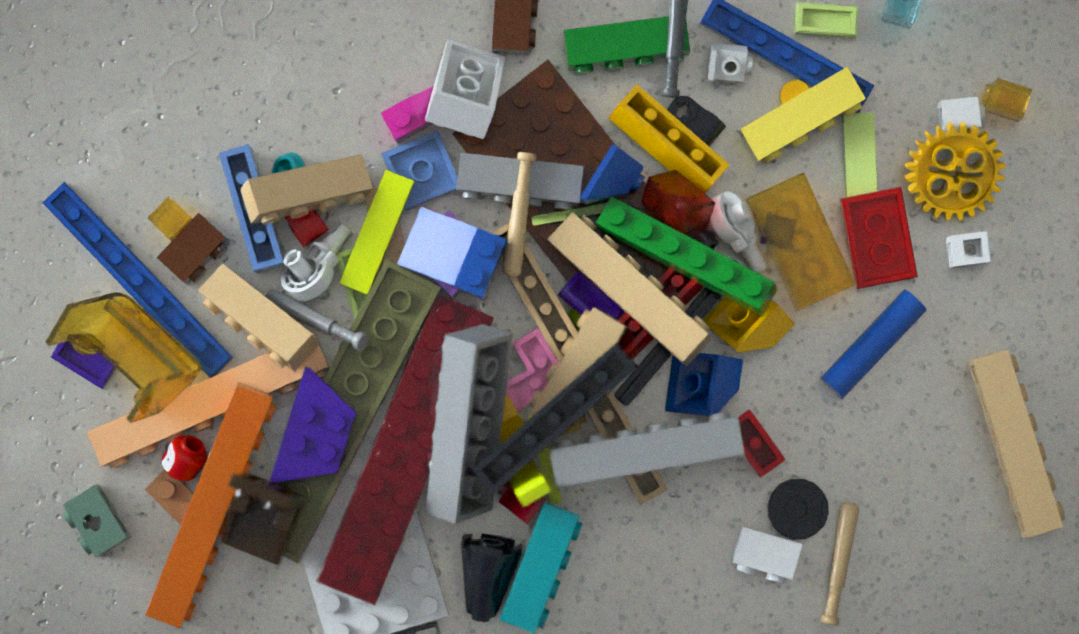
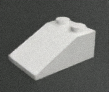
(465, 89)

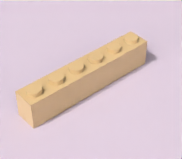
(630, 289)
(1016, 443)

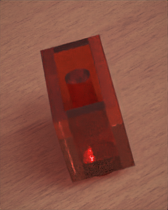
(678, 202)

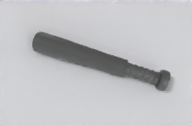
(675, 38)

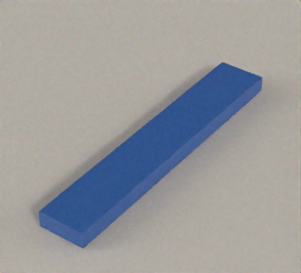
(773, 46)

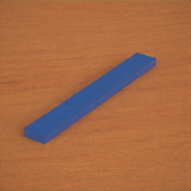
(137, 278)

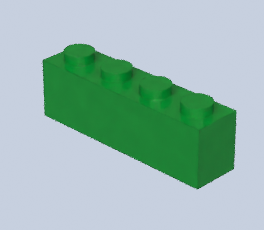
(619, 44)

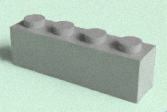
(499, 178)

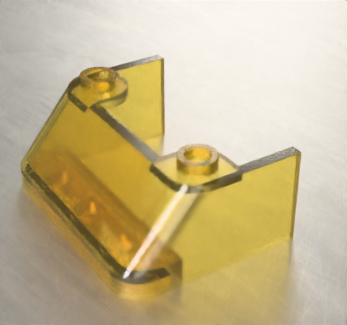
(133, 344)

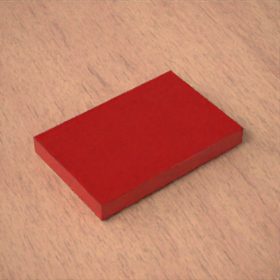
(878, 237)

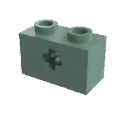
(96, 504)

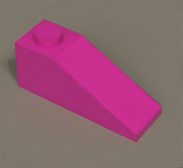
(408, 116)

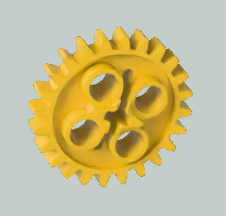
(960, 145)

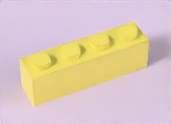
(802, 114)

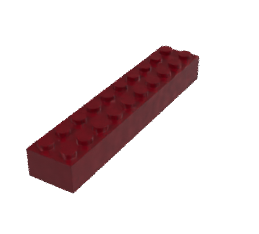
(395, 464)

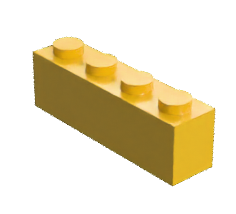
(667, 139)

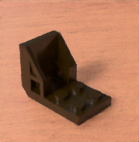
(261, 517)

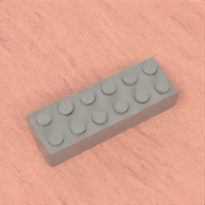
(467, 420)
(648, 451)

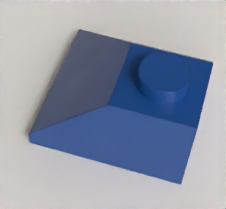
(613, 178)
(703, 385)

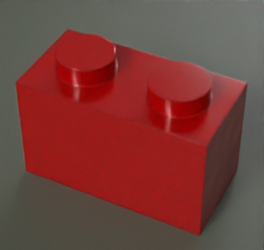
(758, 445)

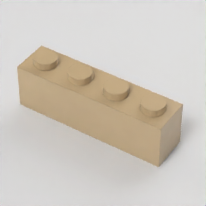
(306, 189)
(258, 318)
(595, 337)

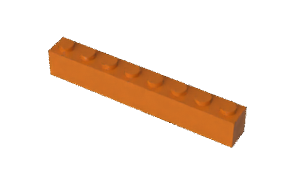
(209, 505)

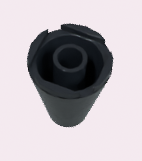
(487, 572)

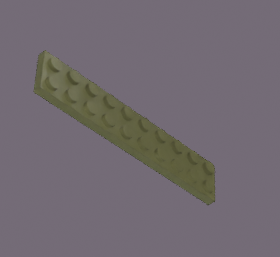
(362, 378)

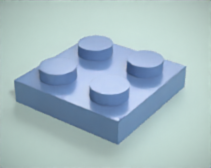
(426, 164)

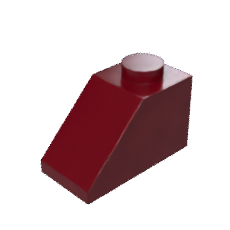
(512, 503)

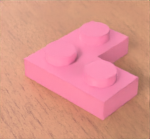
(538, 360)

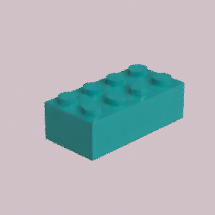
(539, 568)

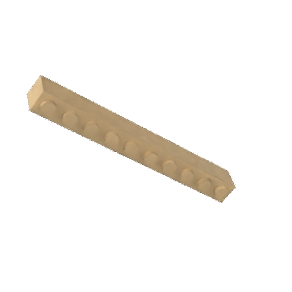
(556, 329)

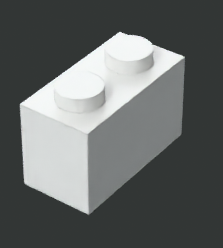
(767, 554)

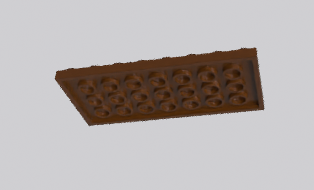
(551, 121)

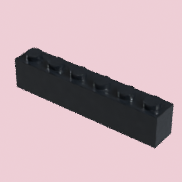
(555, 417)

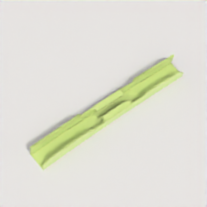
(561, 216)

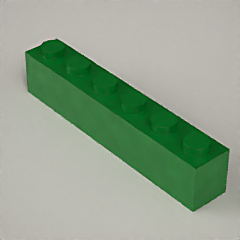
(687, 256)

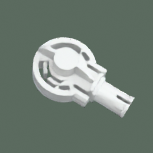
(737, 228)
(314, 265)

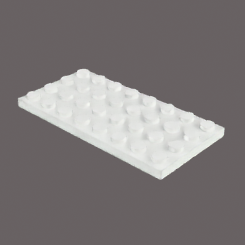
(411, 588)

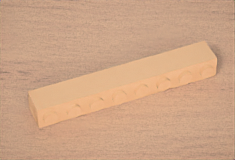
(196, 407)

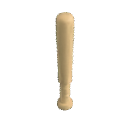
(517, 228)
(842, 549)

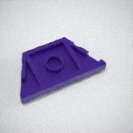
(315, 432)

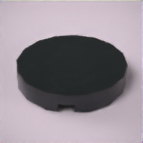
(797, 509)

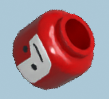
(184, 458)

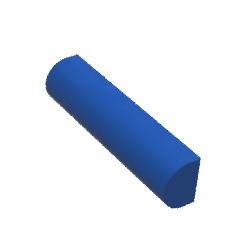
(873, 343)

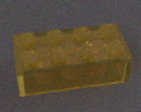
(800, 242)

